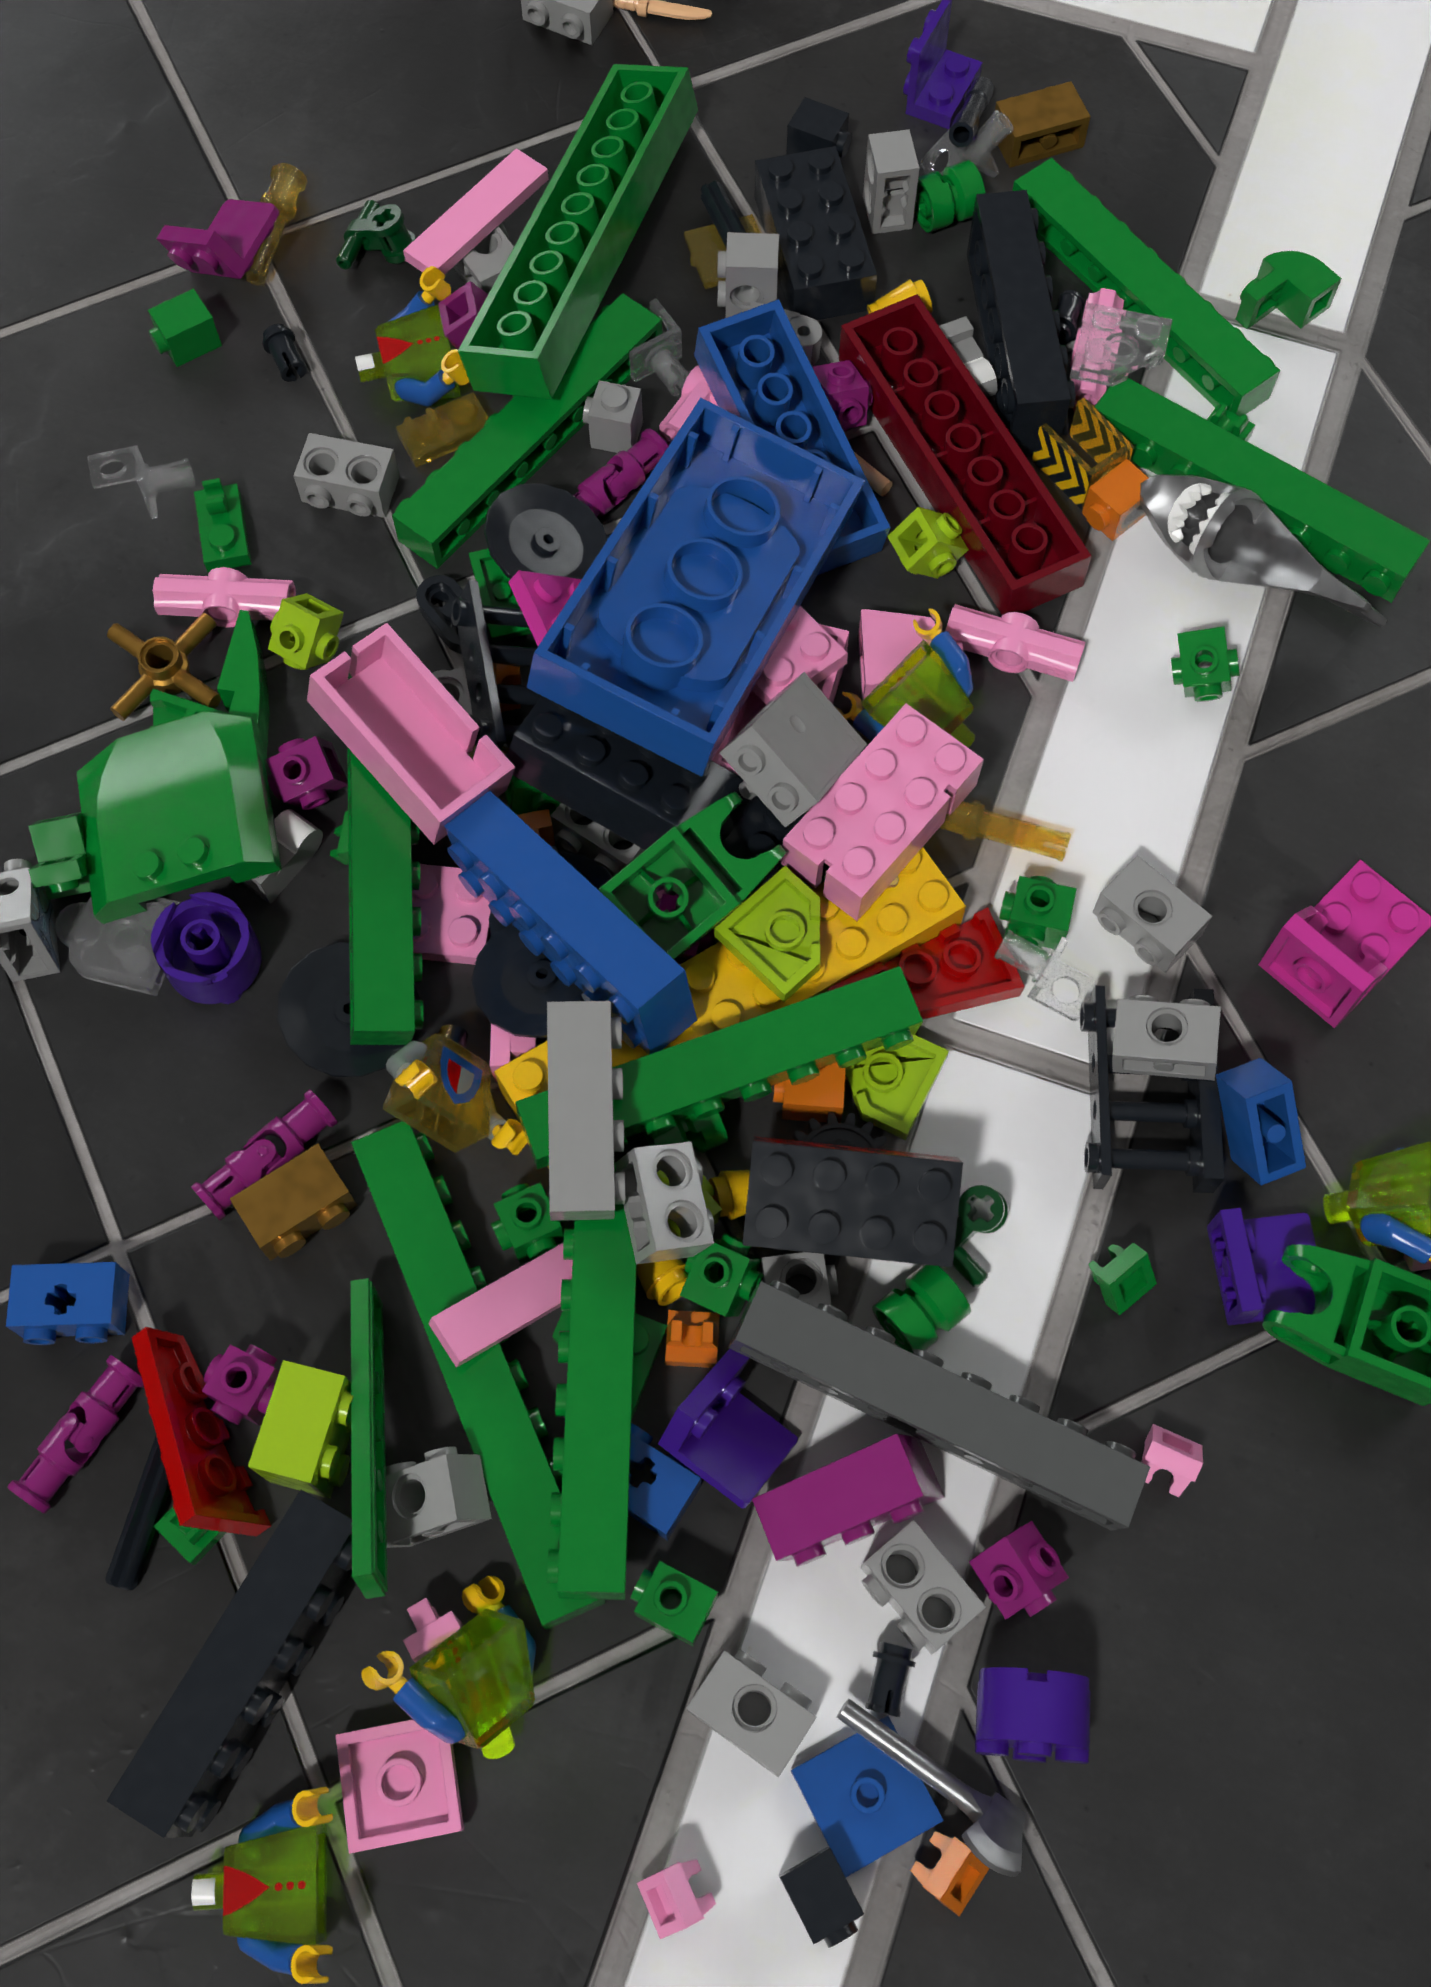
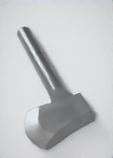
(997, 1822)

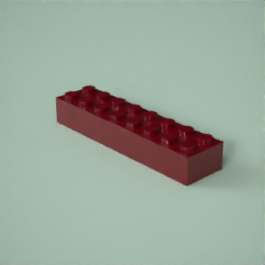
(965, 457)

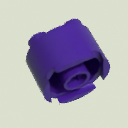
(206, 948)
(1033, 1715)

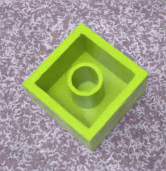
(305, 1431)

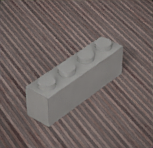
(582, 1111)

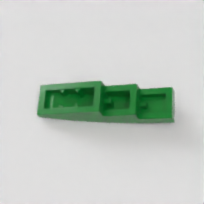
(244, 677)

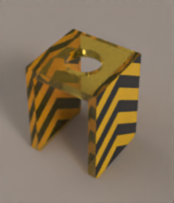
(1066, 467)

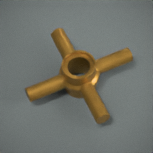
(159, 652)

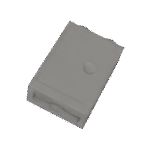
(793, 750)

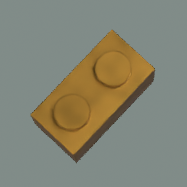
(1043, 124)
(294, 1203)

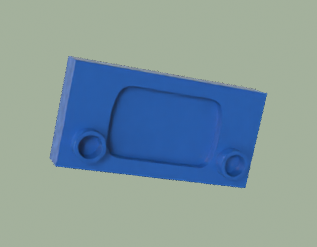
(695, 587)

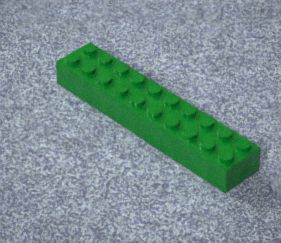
(579, 232)

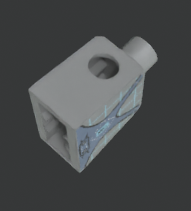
(28, 910)

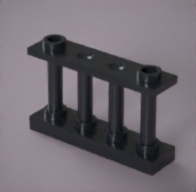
(478, 656)
(1198, 1112)

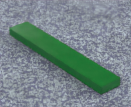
(368, 1441)

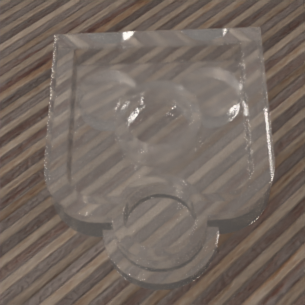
(113, 951)

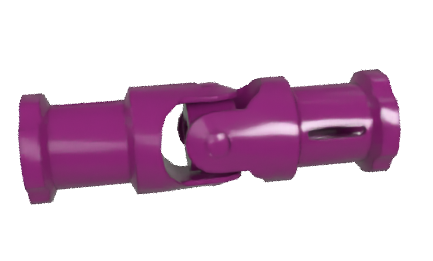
(621, 474)
(261, 1156)
(84, 1425)

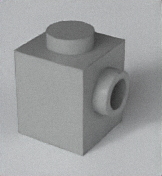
(614, 416)

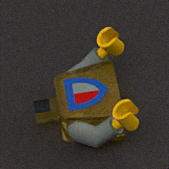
(448, 1093)

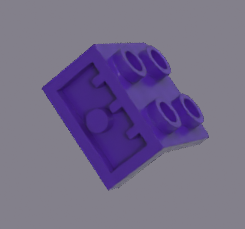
(937, 75)
(1252, 1268)
(727, 1435)

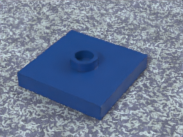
(864, 1801)

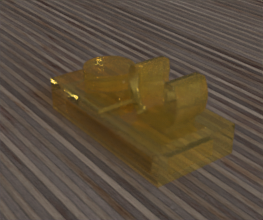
(442, 429)

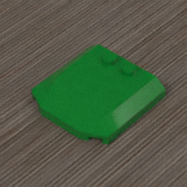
(176, 812)

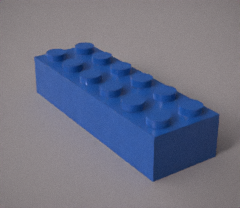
(766, 379)
(570, 923)

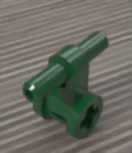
(376, 229)
(968, 1227)

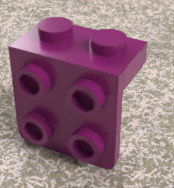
(227, 244)

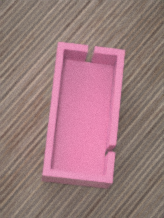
(407, 731)
(881, 811)

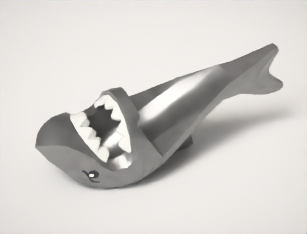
(1236, 538)

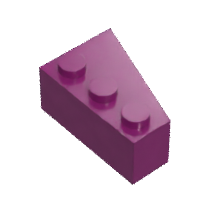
(848, 1499)

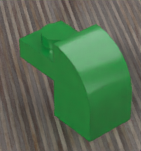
(1291, 283)
(60, 856)

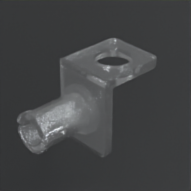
(978, 151)
(660, 354)
(150, 479)
(1045, 970)

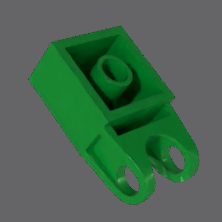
(698, 870)
(1365, 1320)

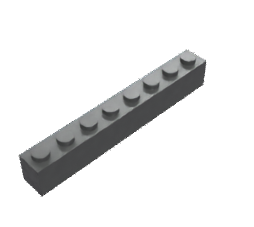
(940, 1406)

